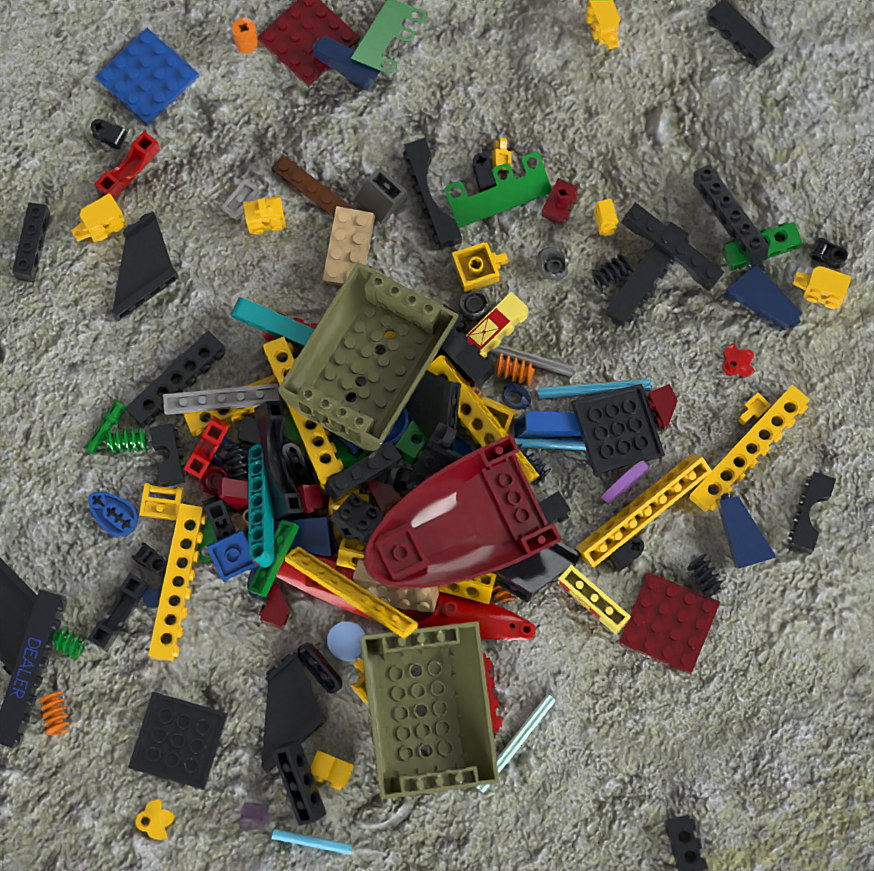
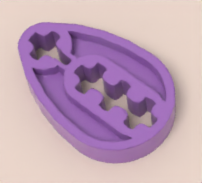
(625, 482)

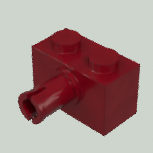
(560, 201)
(312, 499)

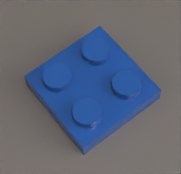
(231, 555)

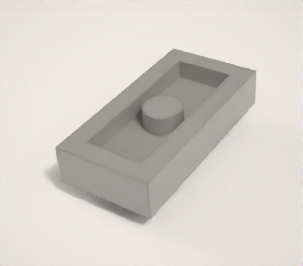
(243, 193)

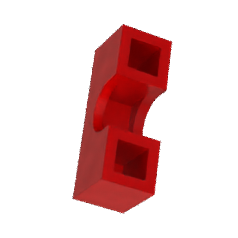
(207, 447)

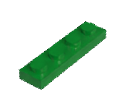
(282, 541)

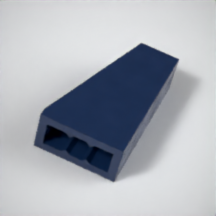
(339, 58)
(763, 297)
(742, 534)
(313, 535)

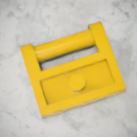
(158, 507)

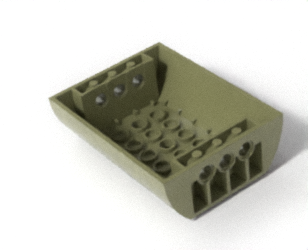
(456, 707)

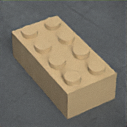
(347, 244)
(403, 598)

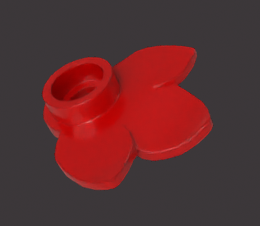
(739, 359)

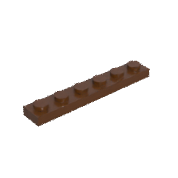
(308, 185)

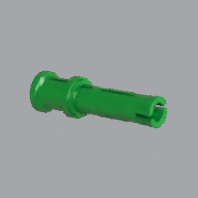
(110, 419)

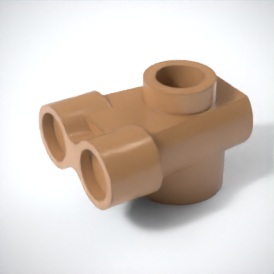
(240, 521)

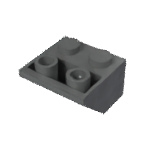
(381, 195)

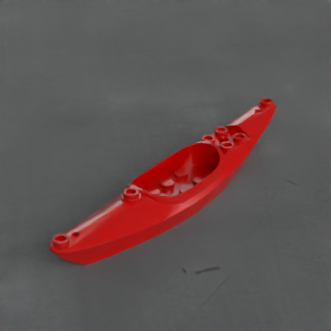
(493, 620)

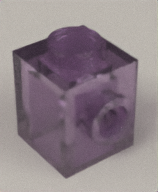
(254, 816)

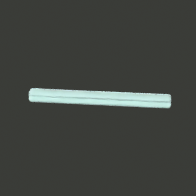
(522, 734)

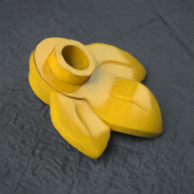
(157, 818)

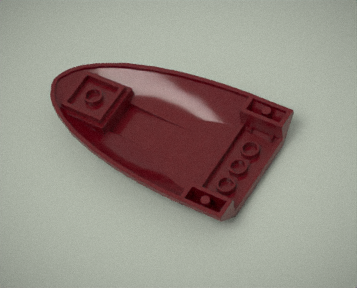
(461, 523)

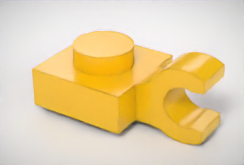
(500, 154)
(755, 408)

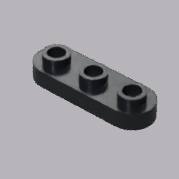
(292, 457)
(319, 667)

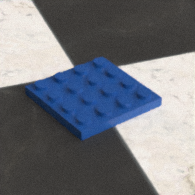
(147, 76)

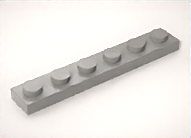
(220, 399)

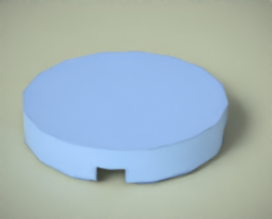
(345, 641)

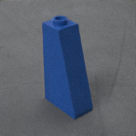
(546, 425)

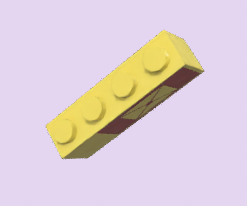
(498, 324)
(593, 599)

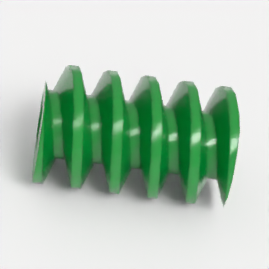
(126, 440)
(69, 644)

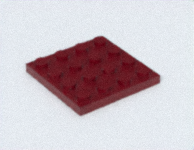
(296, 31)
(669, 623)

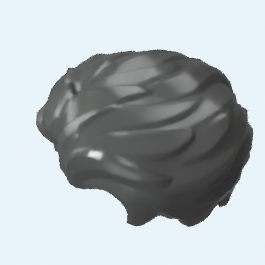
(552, 263)
(474, 305)

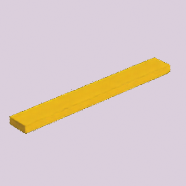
(351, 592)

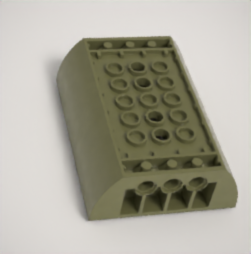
(345, 349)

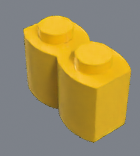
(606, 217)
(332, 770)

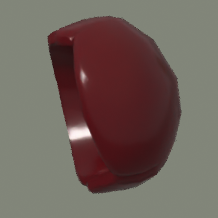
(210, 480)

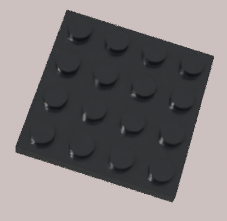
(617, 429)
(178, 740)

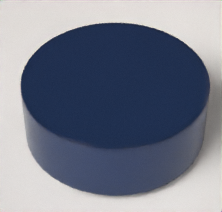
(151, 598)

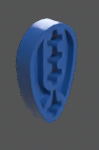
(122, 508)

